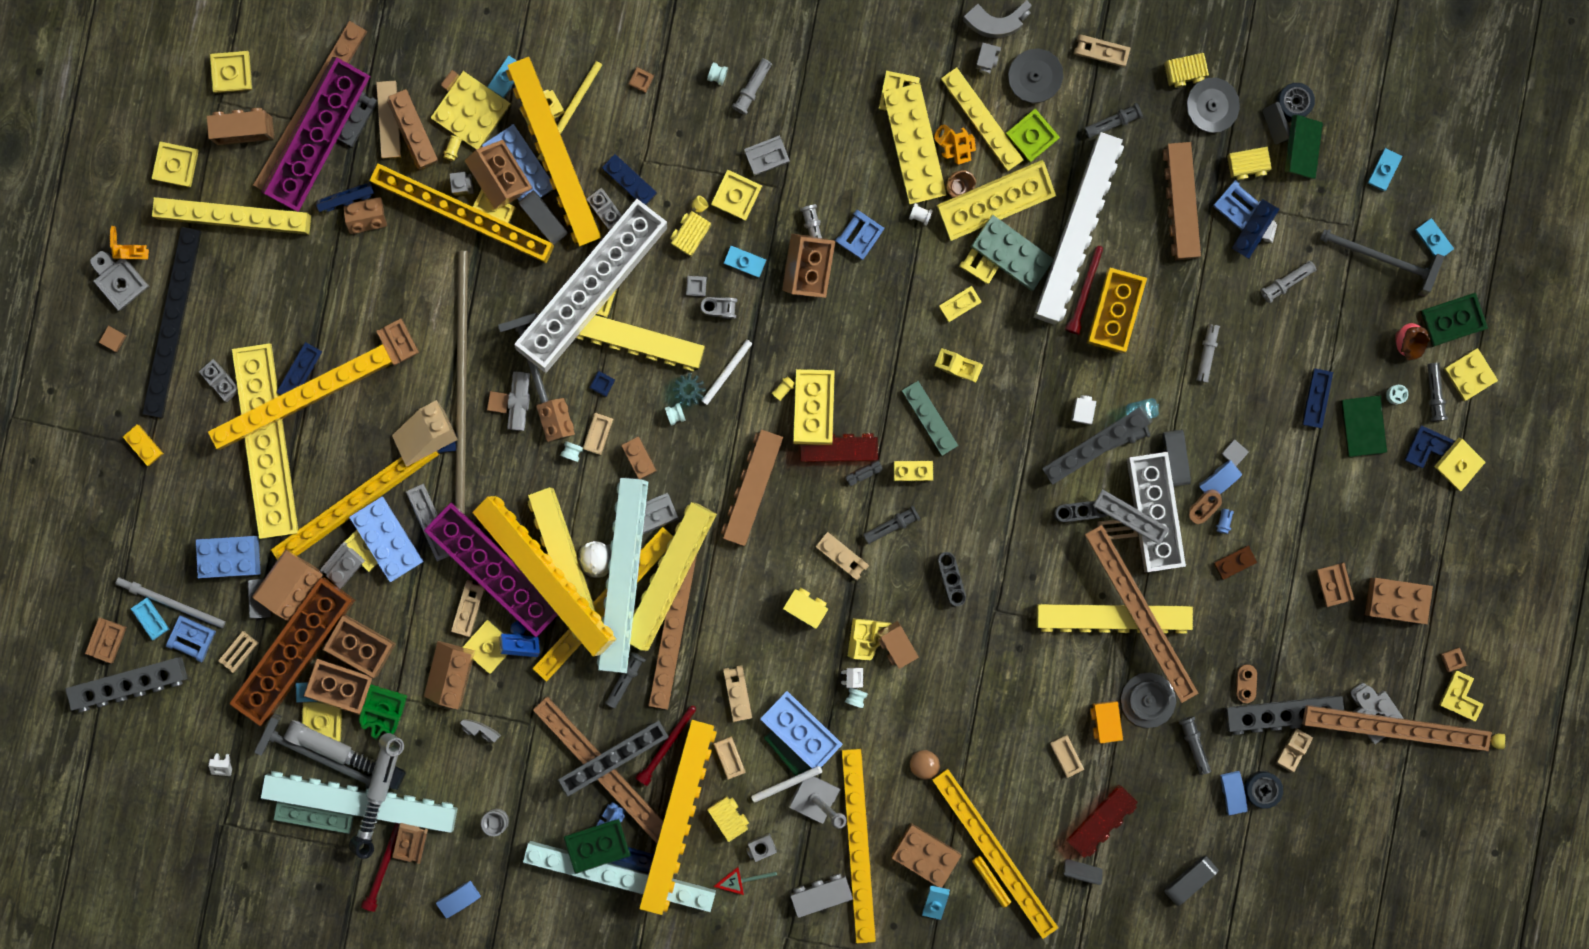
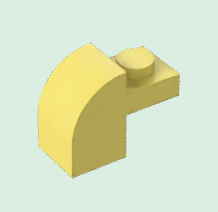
(958, 365)

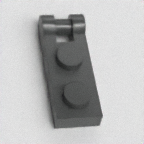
(357, 120)

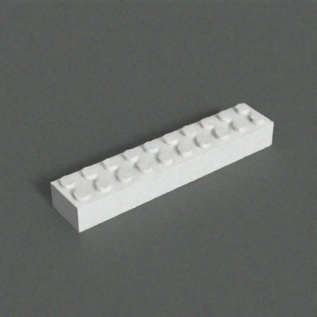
(1078, 227)
(591, 286)

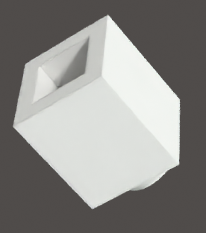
(1083, 410)

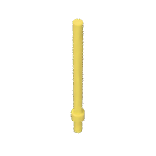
(576, 100)

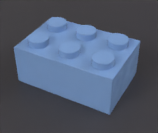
(228, 556)

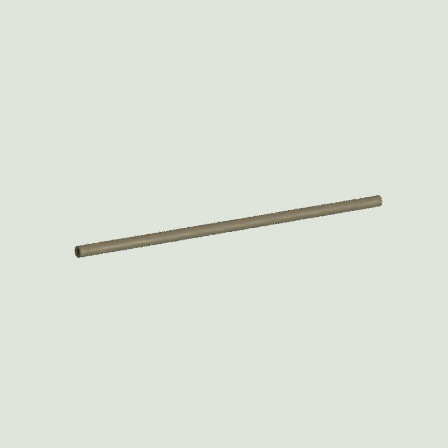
(461, 380)

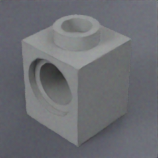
(767, 841)

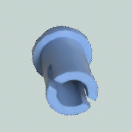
(1225, 521)

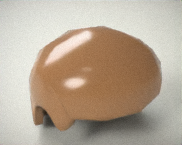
(960, 183)
(924, 764)

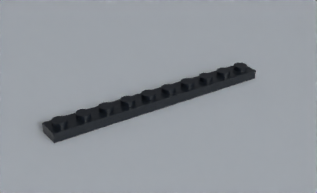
(172, 322)

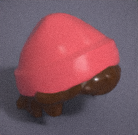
(1412, 341)

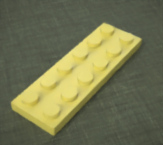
(914, 143)
(996, 198)

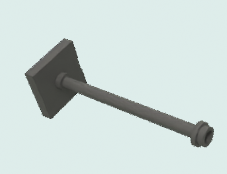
(1428, 274)
(520, 326)
(271, 735)

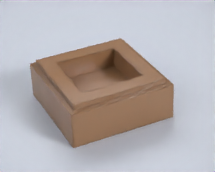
(450, 80)
(641, 80)
(112, 338)
(498, 402)
(1453, 659)

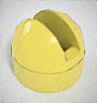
(700, 204)
(1498, 741)

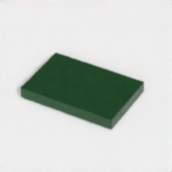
(1303, 147)
(1454, 319)
(1364, 426)
(788, 756)
(597, 846)

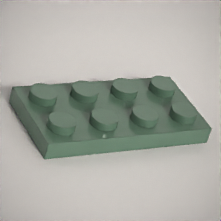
(1012, 252)

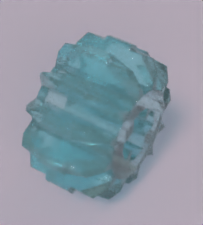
(694, 394)
(1149, 404)

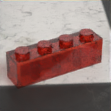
(843, 449)
(1102, 821)

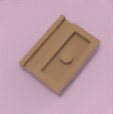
(397, 342)
(1335, 584)
(106, 640)
(410, 843)

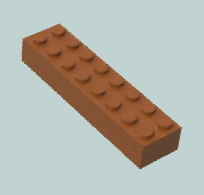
(292, 652)

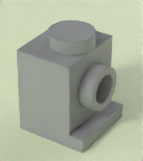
(987, 58)
(461, 183)

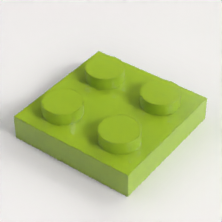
(1032, 135)

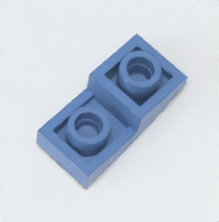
(1222, 478)
(1234, 793)
(458, 899)

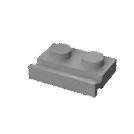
(767, 155)
(659, 513)
(342, 565)

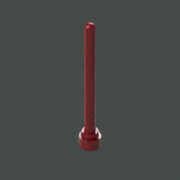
(1073, 325)
(645, 776)
(370, 902)

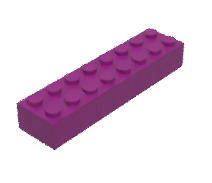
(315, 133)
(491, 568)

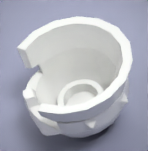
(594, 559)

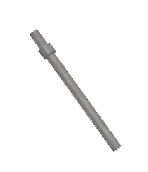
(135, 588)

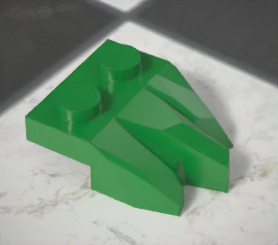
(382, 710)

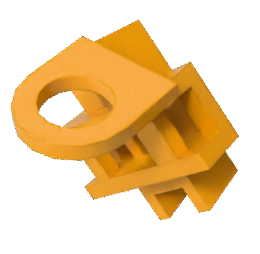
(952, 139)
(126, 251)

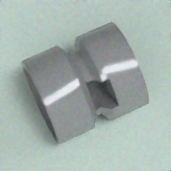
(494, 822)

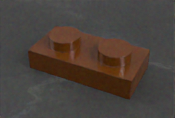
(1235, 562)

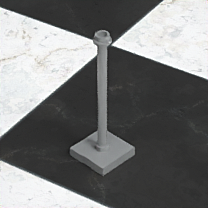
(814, 800)

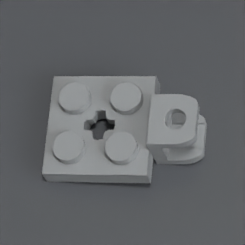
(111, 272)
(1374, 703)

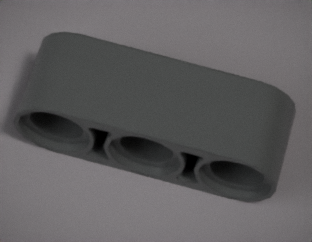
(543, 217)
(1175, 445)
(1073, 514)
(951, 588)
(1191, 880)

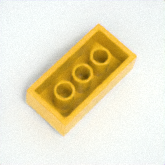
(1116, 310)

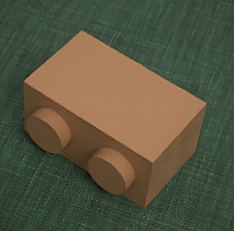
(639, 458)
(897, 644)

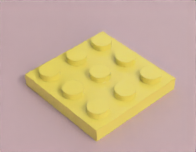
(470, 110)

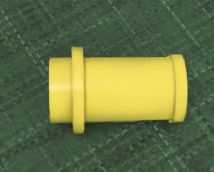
(452, 148)
(783, 388)

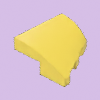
(865, 638)

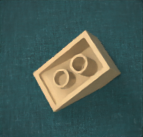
(424, 433)

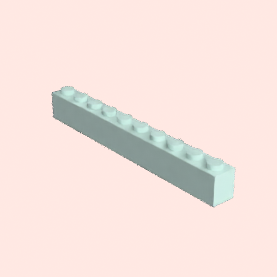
(623, 572)
(353, 801)
(617, 876)

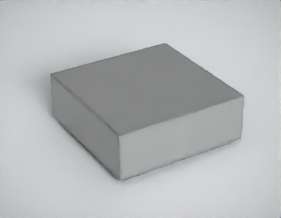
(696, 286)
(1235, 452)

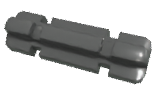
(864, 473)

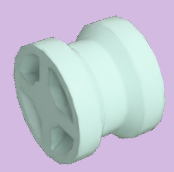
(717, 73)
(1400, 392)
(675, 414)
(571, 451)
(856, 697)

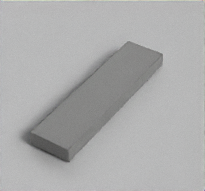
(426, 514)
(1131, 517)

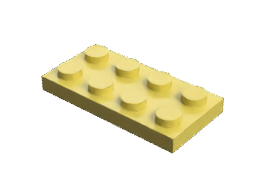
(814, 407)

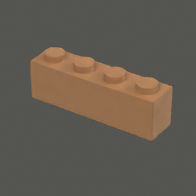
(412, 129)

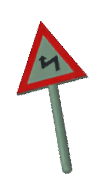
(733, 881)

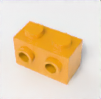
(1106, 721)

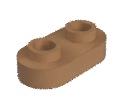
(1206, 506)
(1244, 683)

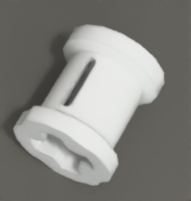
(920, 214)

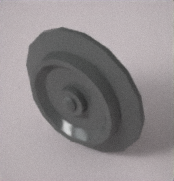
(1035, 75)
(1213, 105)
(1148, 700)

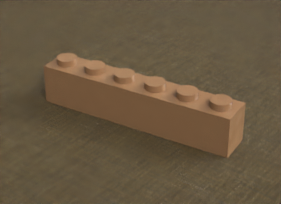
(1182, 201)
(752, 488)

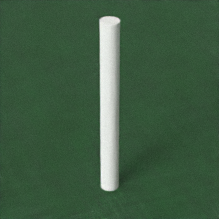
(726, 372)
(786, 784)

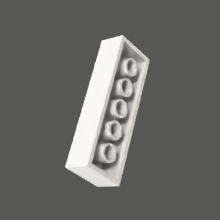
(1155, 497)

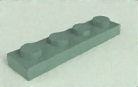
(930, 418)
(313, 817)

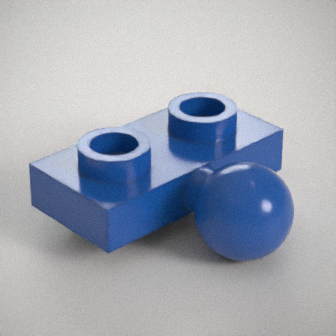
(518, 643)

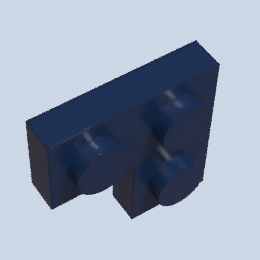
(1424, 443)

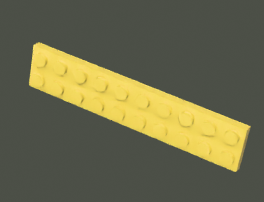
(266, 447)

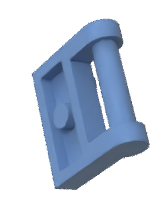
(1233, 209)
(865, 238)
(194, 633)

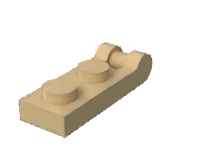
(1102, 51)
(841, 555)
(468, 609)
(738, 694)

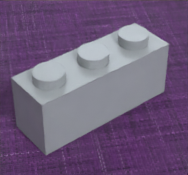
(821, 895)

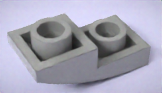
(604, 208)
(219, 380)
(473, 727)

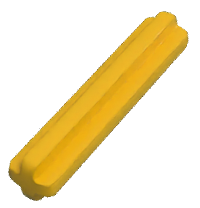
(991, 881)

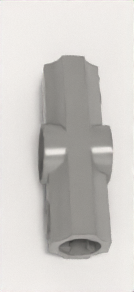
(518, 401)

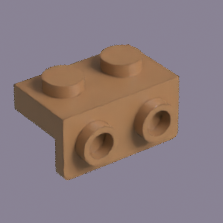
(365, 215)
(555, 419)

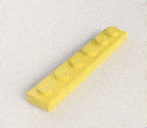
(982, 119)

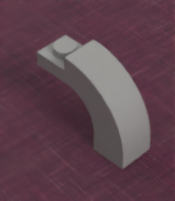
(995, 27)

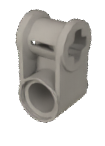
(721, 306)

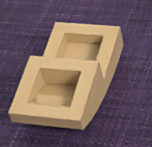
(1294, 750)

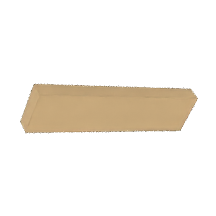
(388, 126)

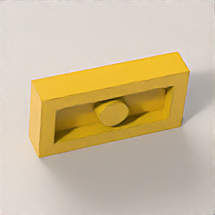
(143, 445)

